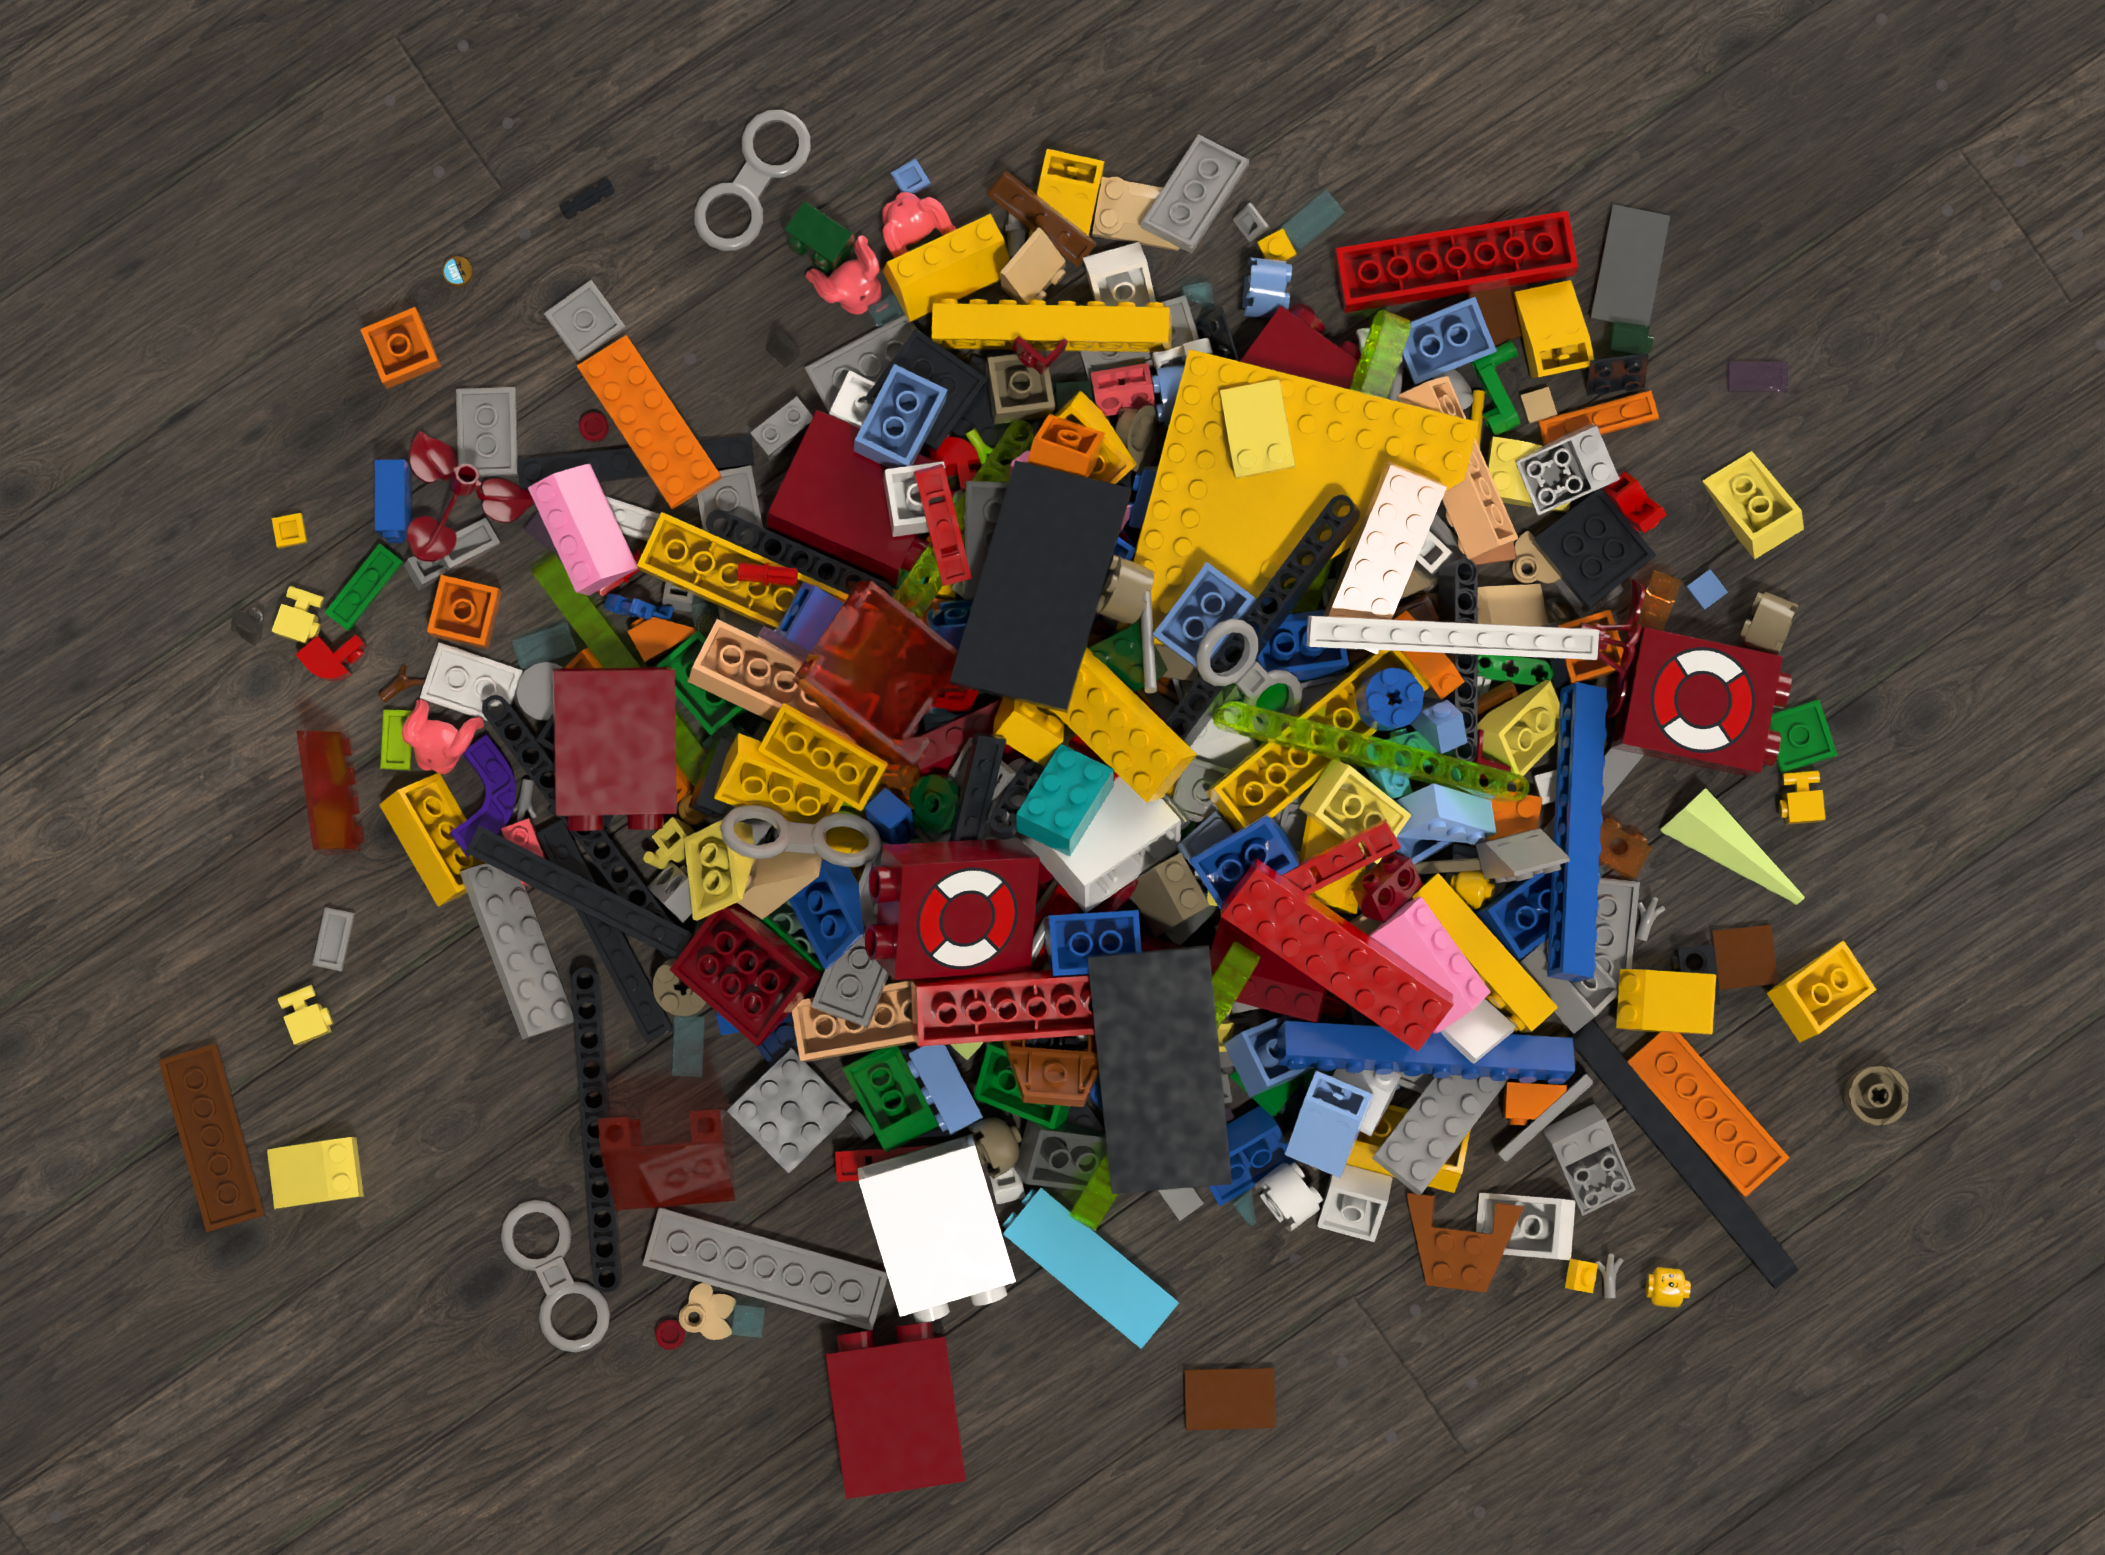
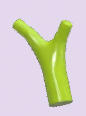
(977, 442)

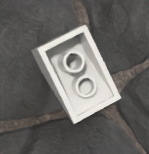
(1542, 1229)

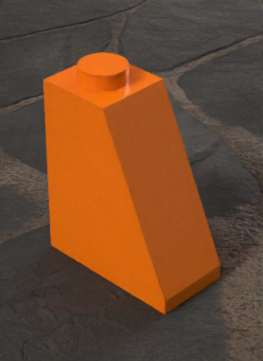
(1433, 667)

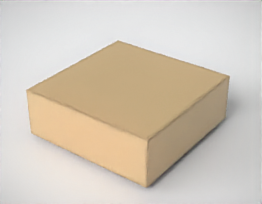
(1538, 405)

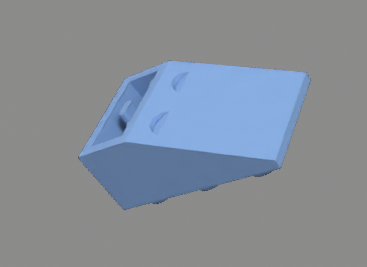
(1328, 1124)

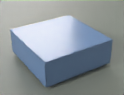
(910, 178)
(1706, 589)

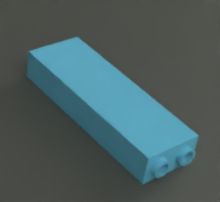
(1089, 1267)

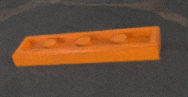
(1607, 416)

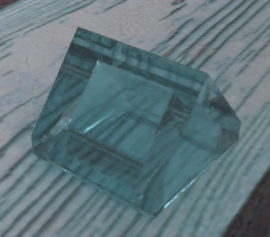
(885, 310)

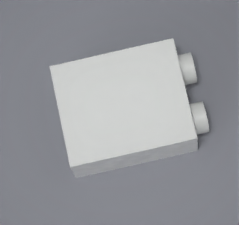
(1117, 846)
(937, 1228)

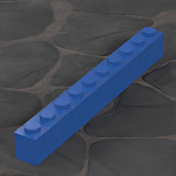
(1577, 832)
(1378, 1050)

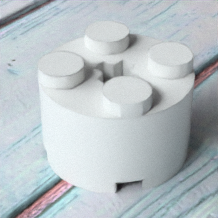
(1288, 1195)

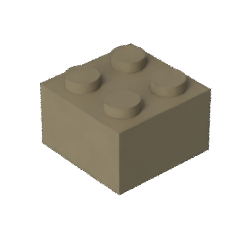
(1018, 391)

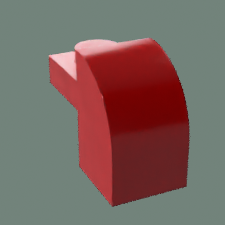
(959, 458)
(1634, 503)
(328, 664)

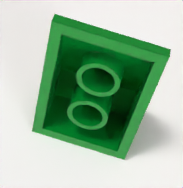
(890, 1097)

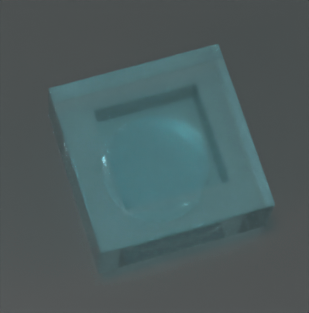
(748, 1321)

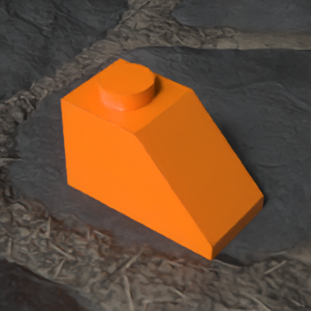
(658, 637)
(1528, 1100)

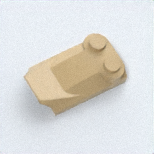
(1121, 211)

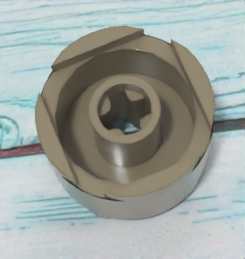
(1125, 590)
(1770, 623)
(673, 1000)
(1893, 1099)

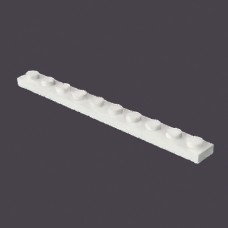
(1452, 637)

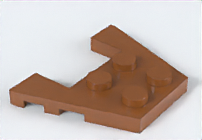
(1053, 1074)
(1460, 1256)

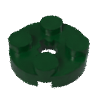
(923, 796)

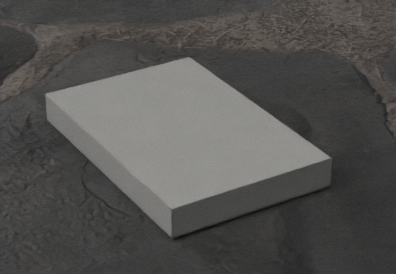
(488, 430)

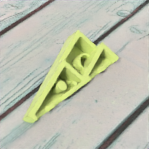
(1715, 833)

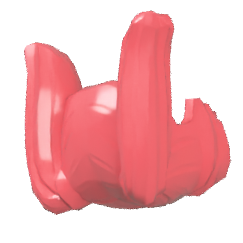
(911, 220)
(851, 281)
(435, 742)

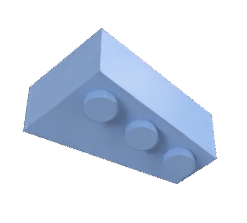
(1447, 816)

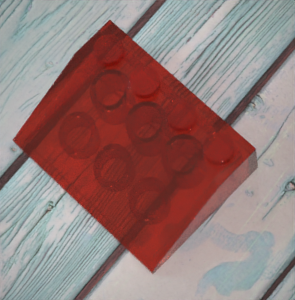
(330, 792)

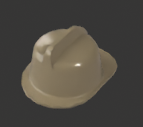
(1138, 434)

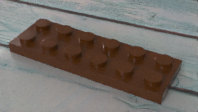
(211, 1137)

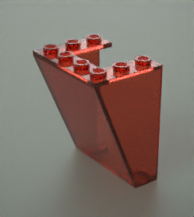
(879, 674)
(669, 1172)

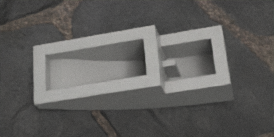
(470, 545)

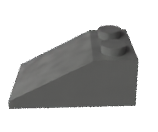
(1060, 1156)

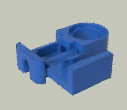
(637, 608)

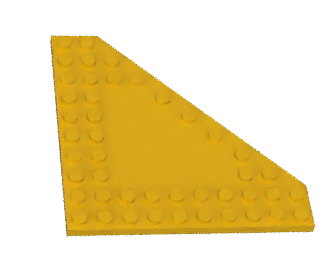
(1256, 521)

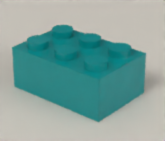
(1065, 800)

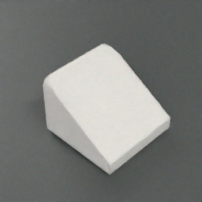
(1007, 1187)

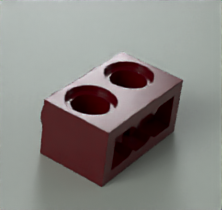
(1387, 887)

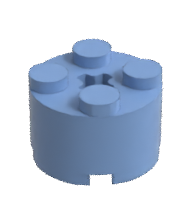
(1266, 287)
(1166, 384)

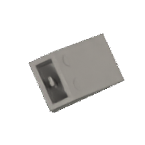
(1567, 468)
(1520, 856)
(1588, 1159)

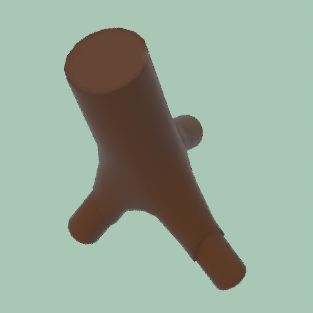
(399, 684)

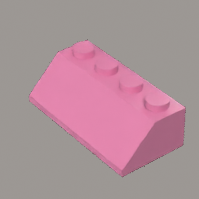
(583, 528)
(1425, 944)

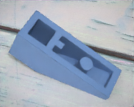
(1441, 724)

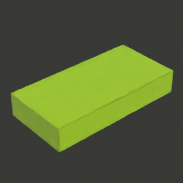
(394, 751)

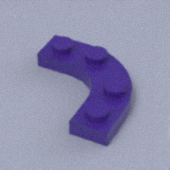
(499, 792)

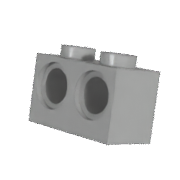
(782, 428)
(673, 890)

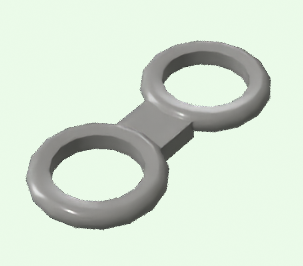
(752, 180)
(1248, 673)
(800, 836)
(555, 1276)

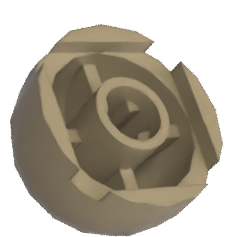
(996, 1144)

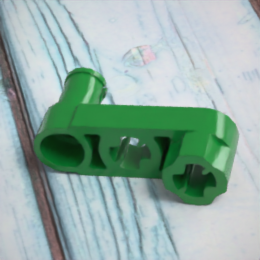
(1503, 415)
(1524, 667)

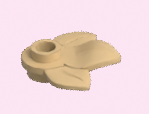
(1528, 554)
(712, 1312)

